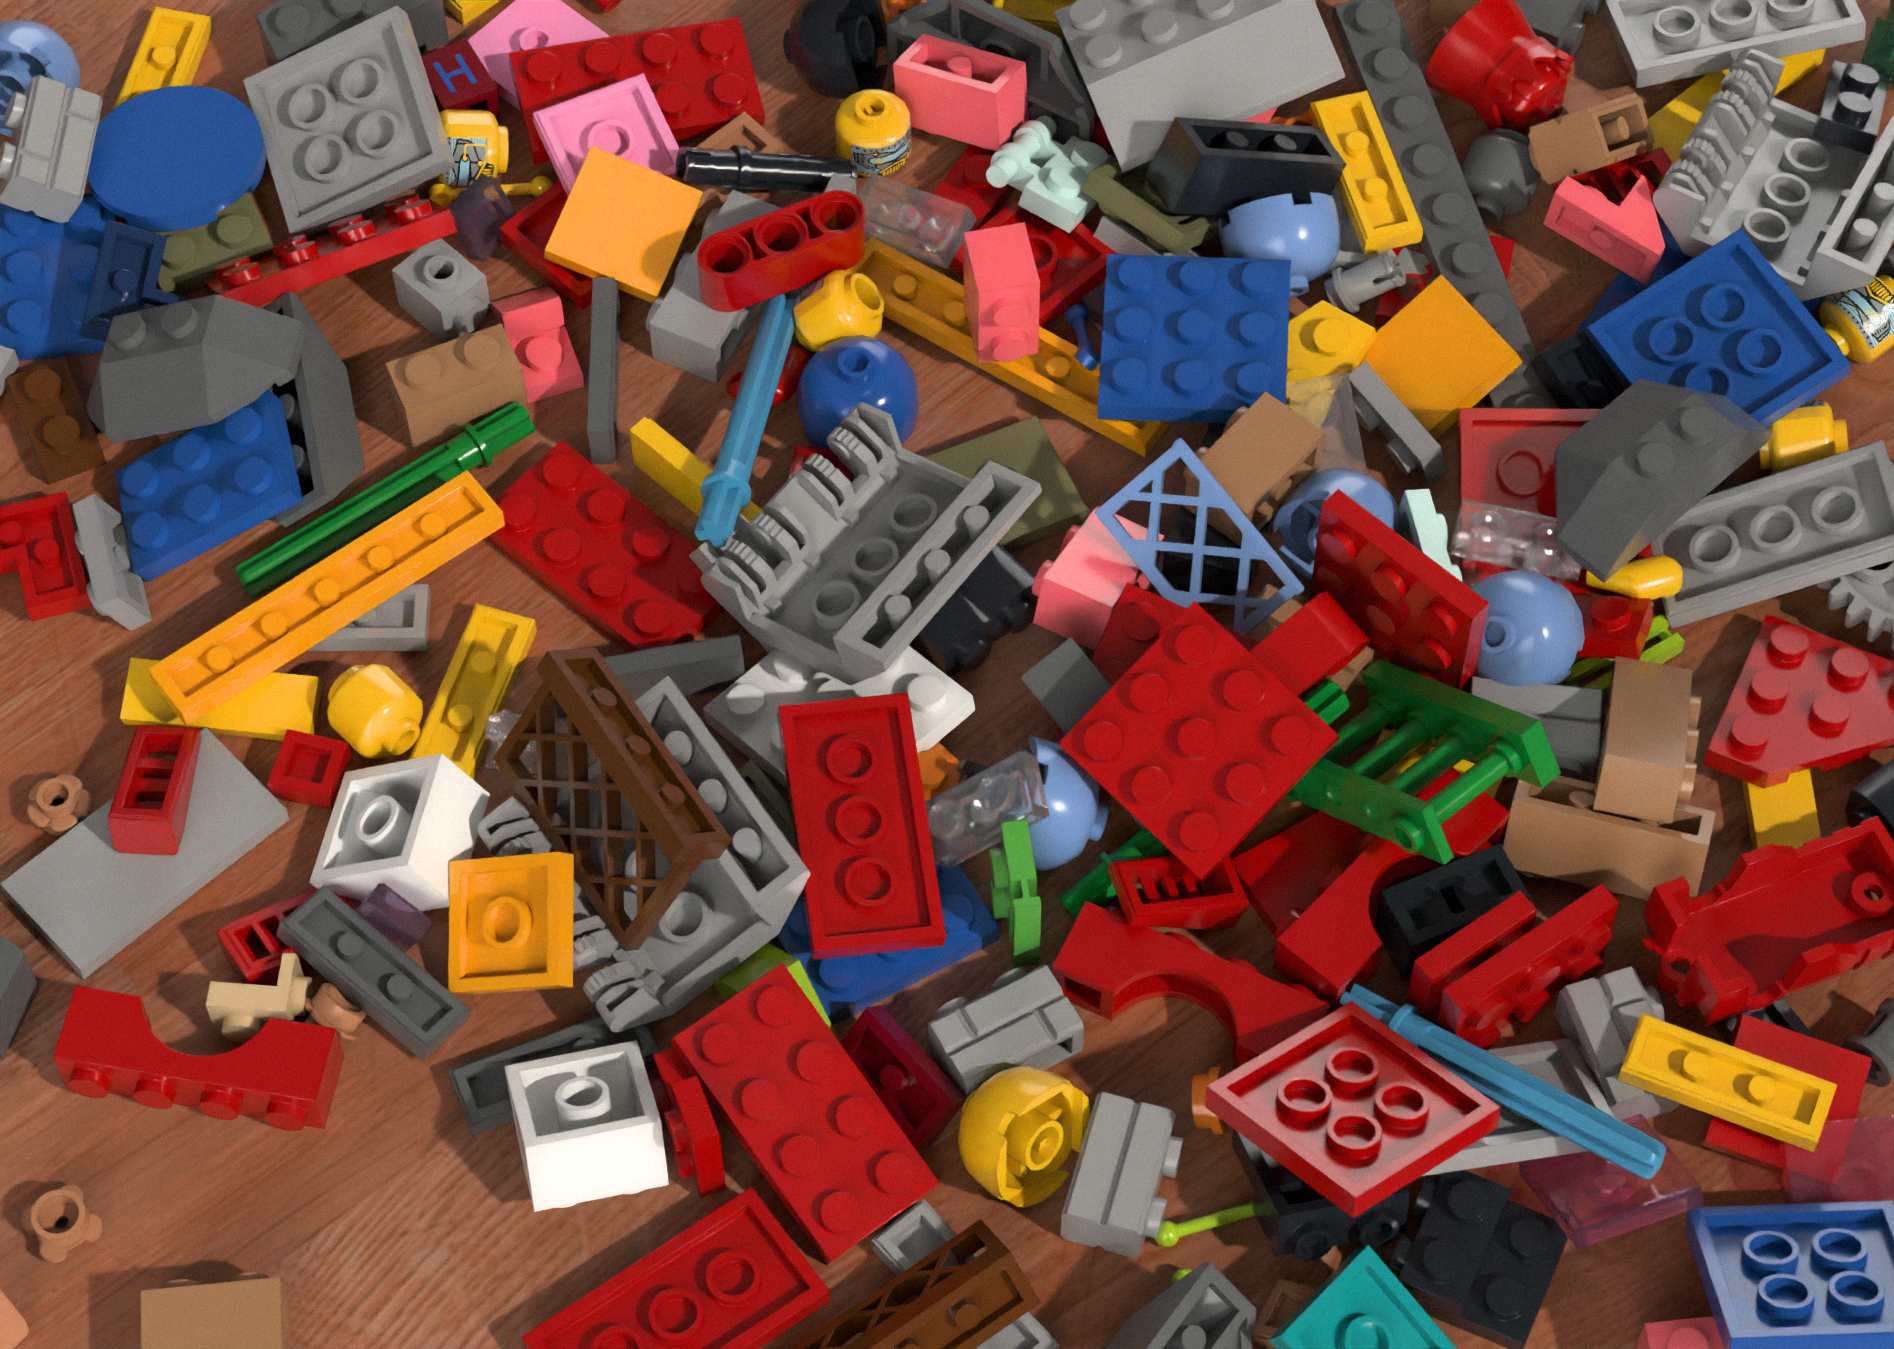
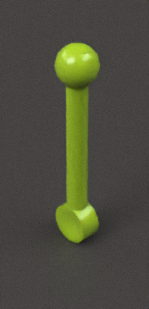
(1171, 1232)

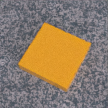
(623, 224)
(1440, 356)
(511, 923)

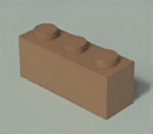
(1647, 741)
(1563, 838)

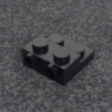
(1304, 1220)
(1479, 1258)

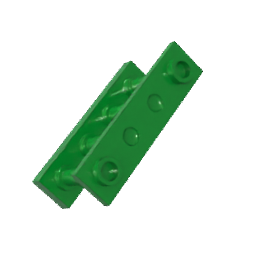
(1430, 714)

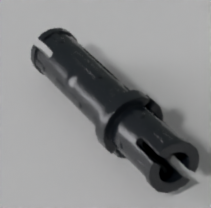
(749, 169)

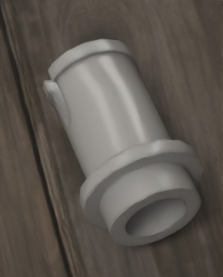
(1364, 281)

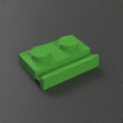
(1015, 890)

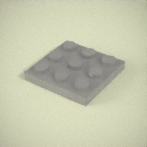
(349, 122)

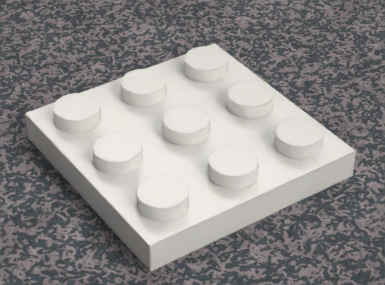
(749, 707)

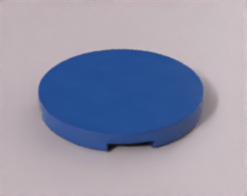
(176, 157)

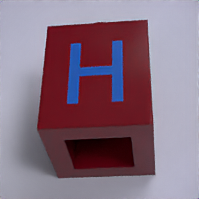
(460, 79)

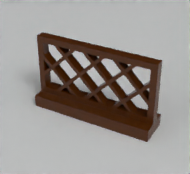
(631, 764)

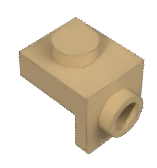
(243, 1009)

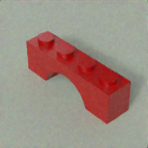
(1334, 937)
(1116, 965)
(277, 1075)

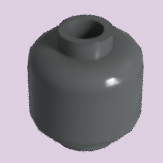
(1500, 174)

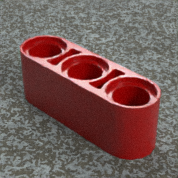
(800, 230)
(1311, 645)

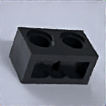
(1442, 902)

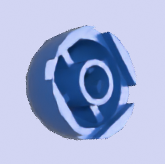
(855, 372)

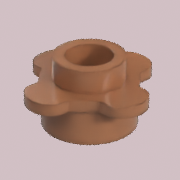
(56, 1205)

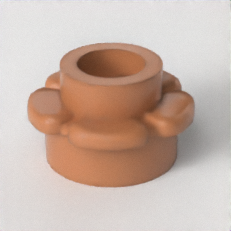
(60, 818)
(334, 1010)

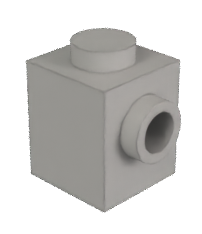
(442, 290)

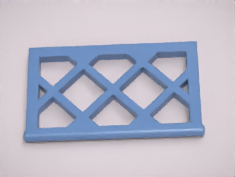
(1210, 495)

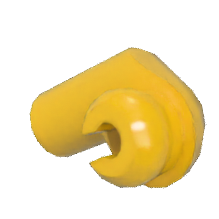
(1644, 578)

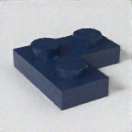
(124, 277)

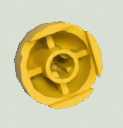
(1021, 1132)

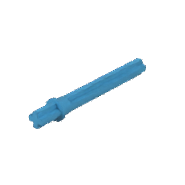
(727, 486)
(1519, 1089)

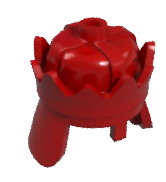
(1500, 67)

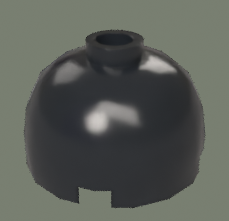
(837, 45)

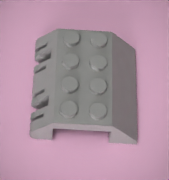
(1193, 61)
(1802, 201)
(864, 556)
(720, 913)

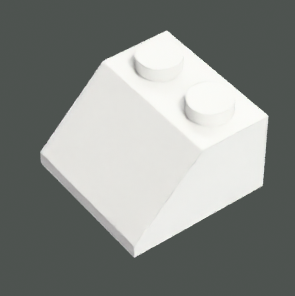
(400, 830)
(587, 1126)

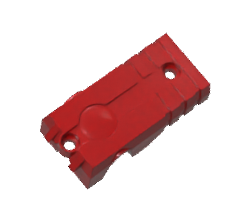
(1776, 922)

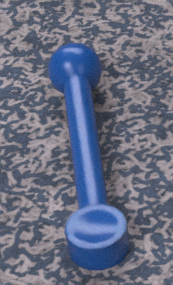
(1077, 316)

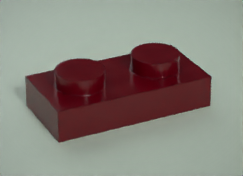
(903, 1076)

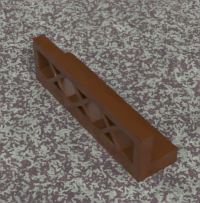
(956, 1307)

